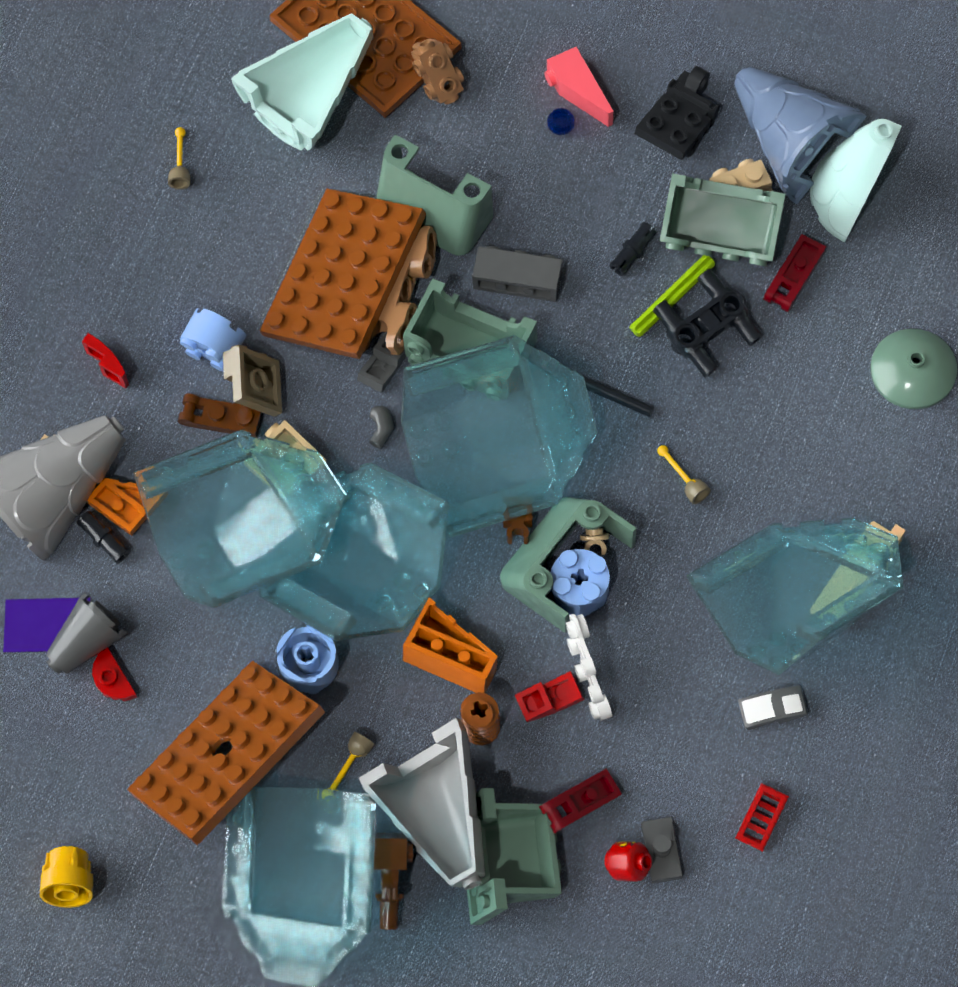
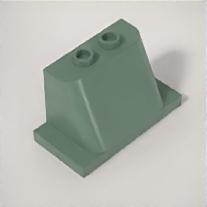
(517, 857)

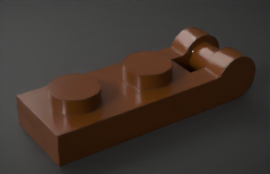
(219, 415)

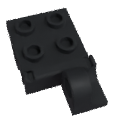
(680, 115)

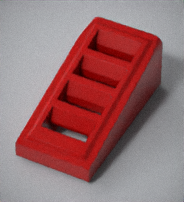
(773, 794)

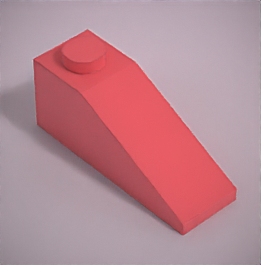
(577, 85)

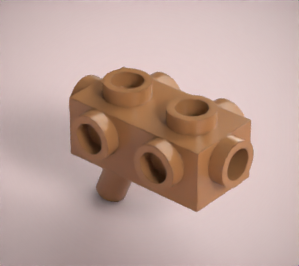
(435, 67)

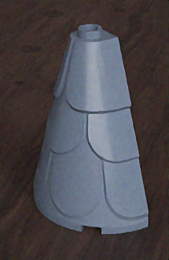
(792, 124)

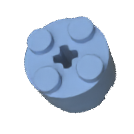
(210, 336)
(585, 567)
(309, 675)

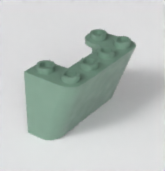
(453, 216)

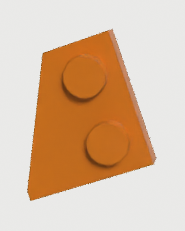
(119, 504)

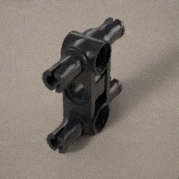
(707, 323)

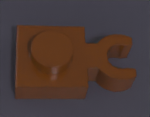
(518, 526)

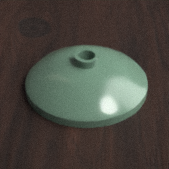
(912, 383)

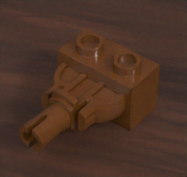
(390, 856)

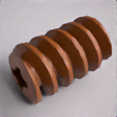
(480, 718)

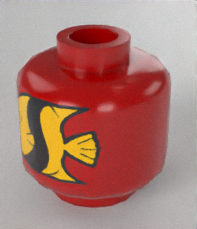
(628, 861)

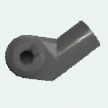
(384, 424)

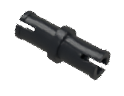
(632, 248)
(103, 537)

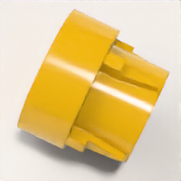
(66, 877)

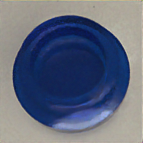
(560, 121)

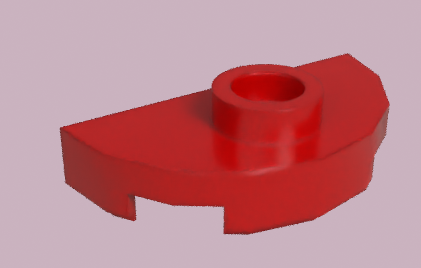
(110, 678)

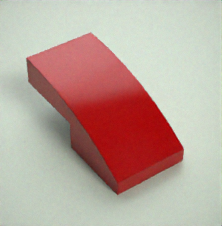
(109, 364)
(550, 697)

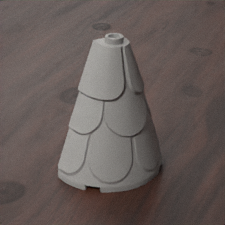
(53, 478)
(436, 805)

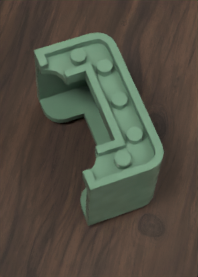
(722, 219)
(448, 326)

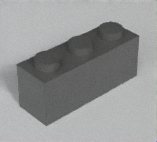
(517, 273)

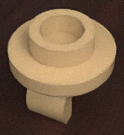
(595, 537)

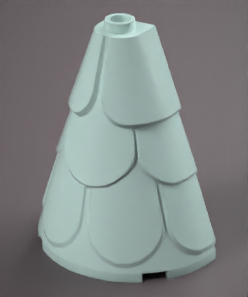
(305, 80)
(848, 175)

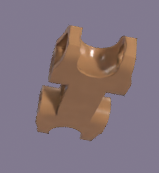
(398, 309)

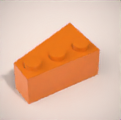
(449, 651)

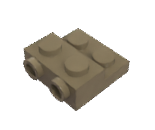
(254, 379)

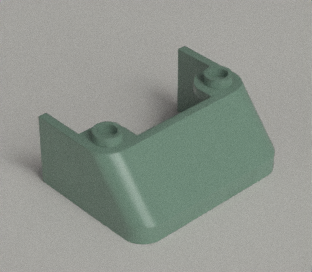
(525, 571)

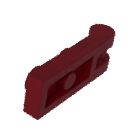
(795, 272)
(581, 800)

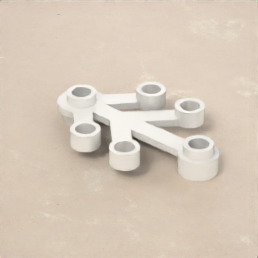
(578, 631)

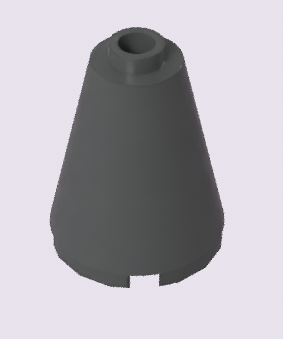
(83, 635)

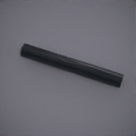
(618, 397)

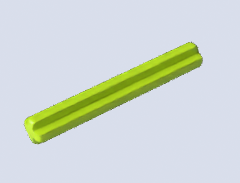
(673, 294)

